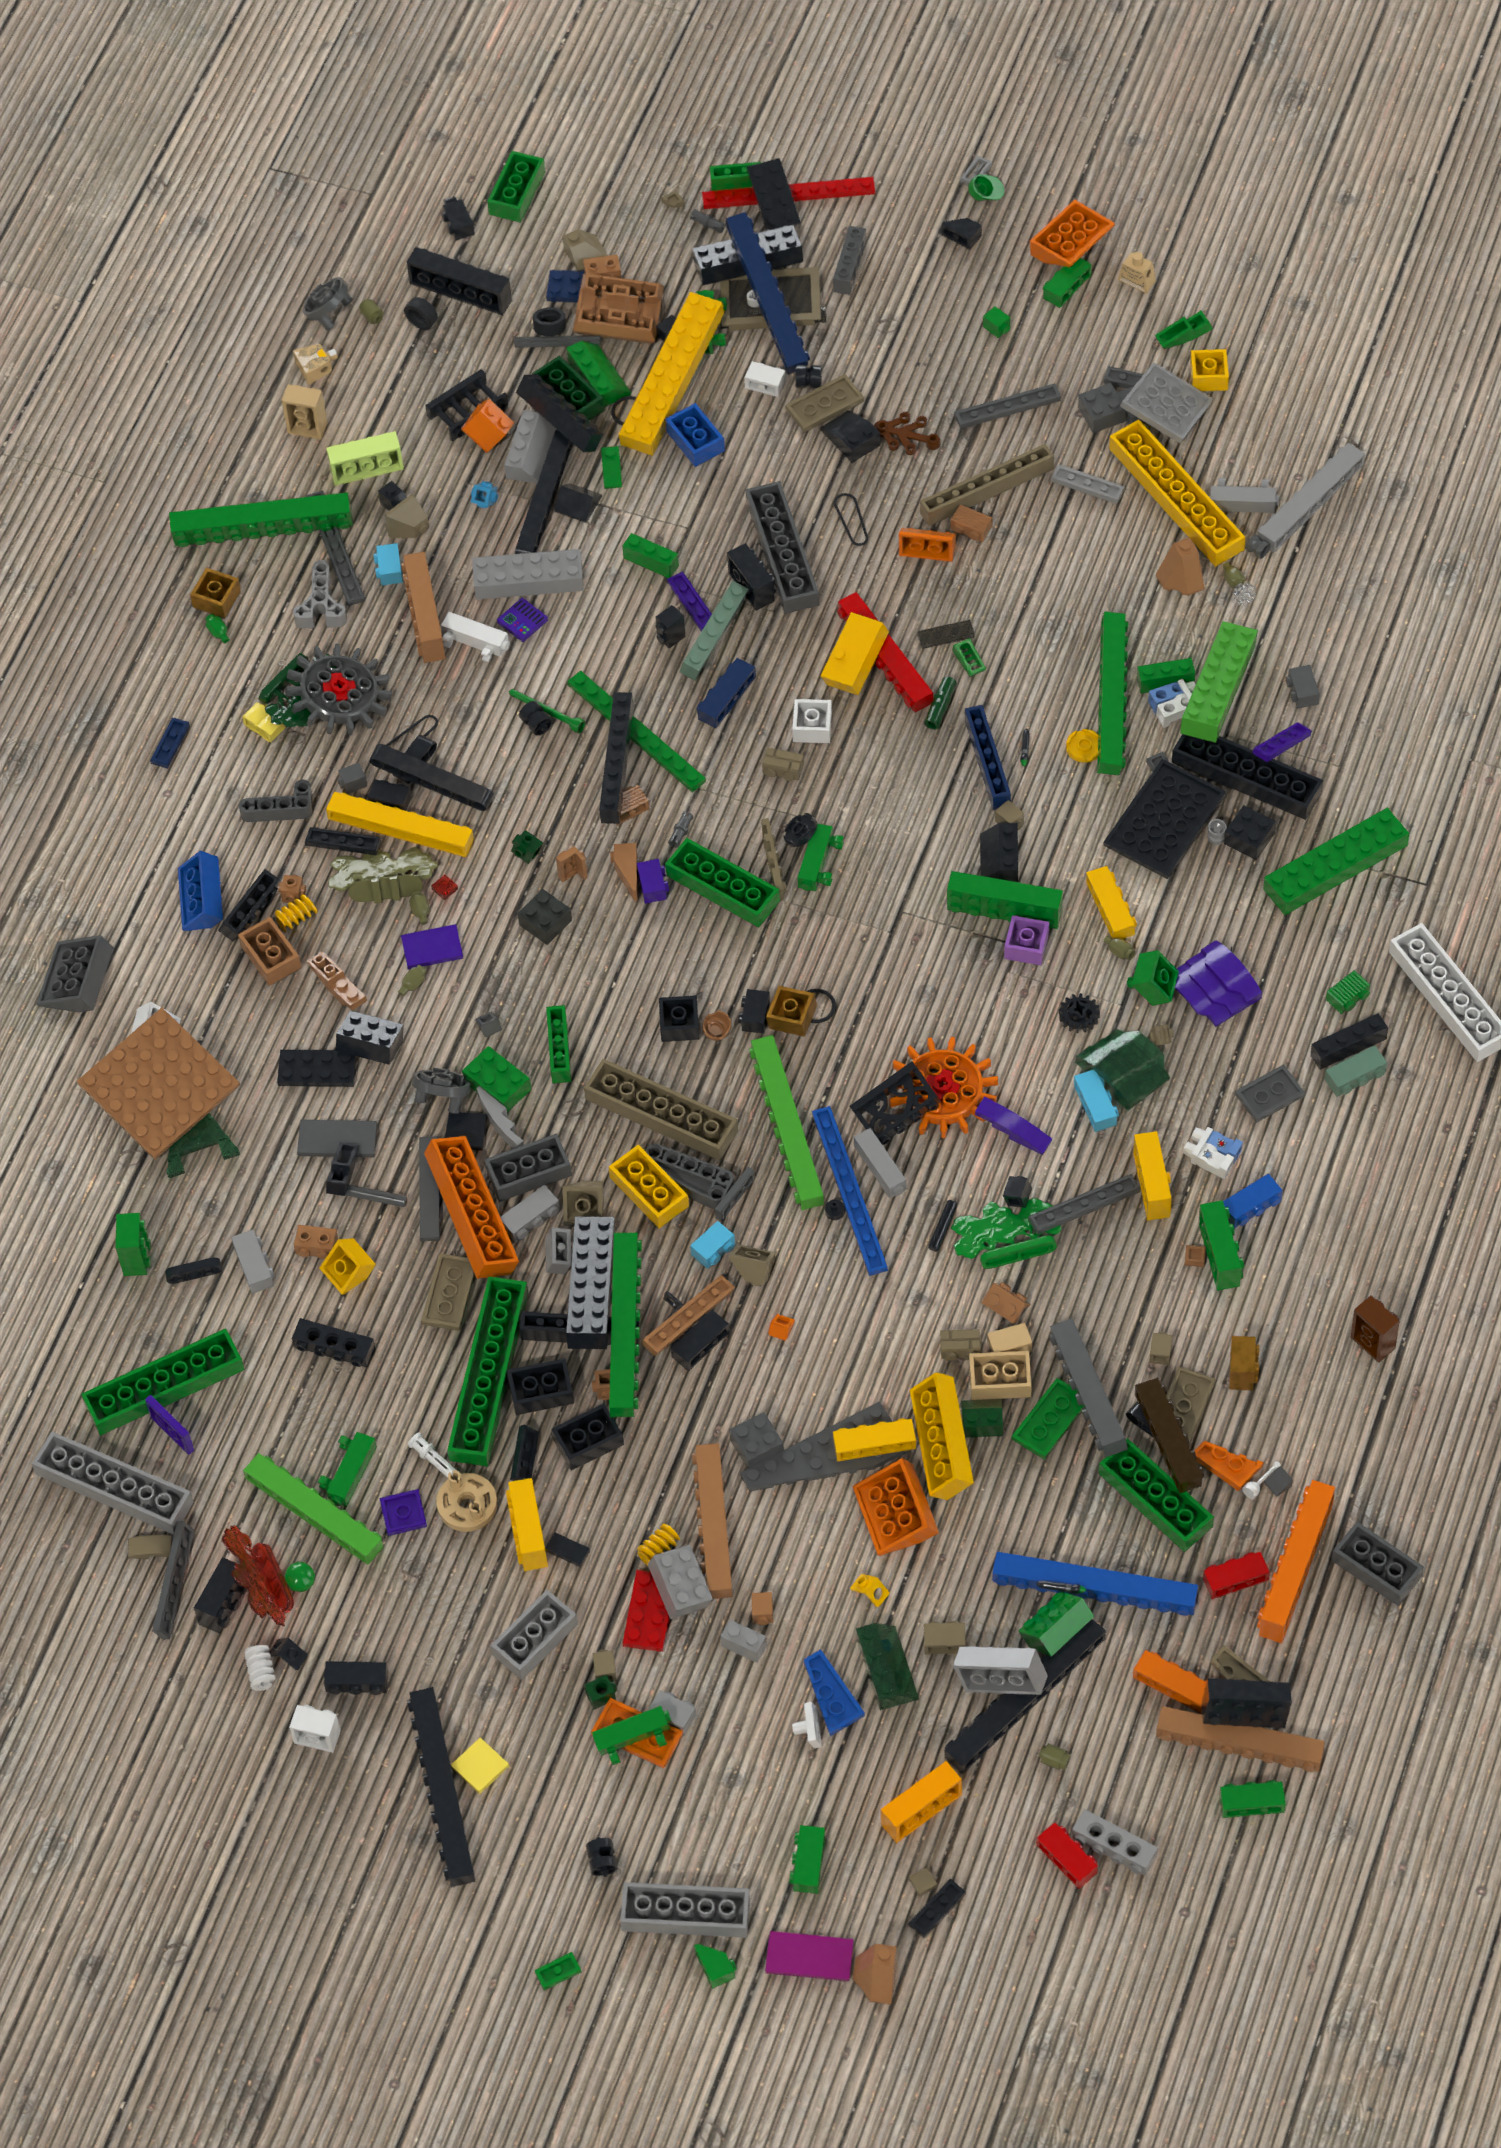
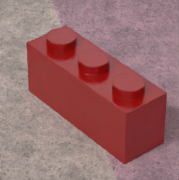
(1236, 1575)
(1067, 1855)

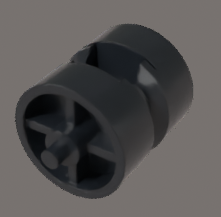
(534, 716)
(601, 1857)

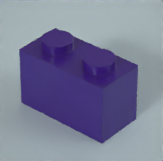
(651, 881)

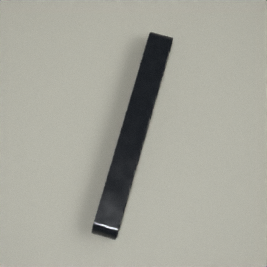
(544, 494)

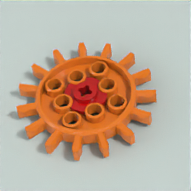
(946, 1085)

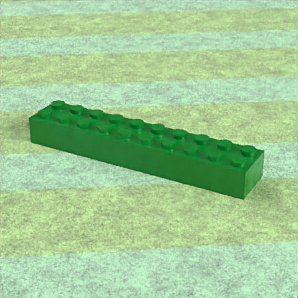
(261, 519)
(487, 1371)

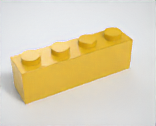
(1110, 903)
(874, 1439)

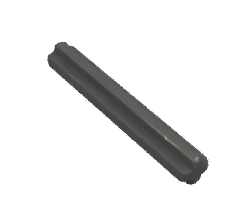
(376, 1195)

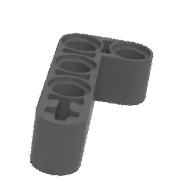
(254, 808)

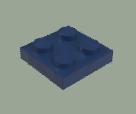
(564, 286)

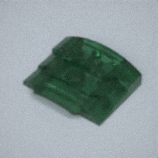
(1127, 1064)

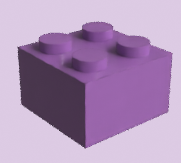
(1026, 940)

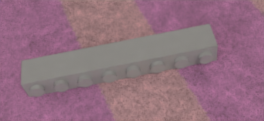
(1311, 496)

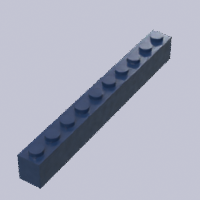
(766, 292)

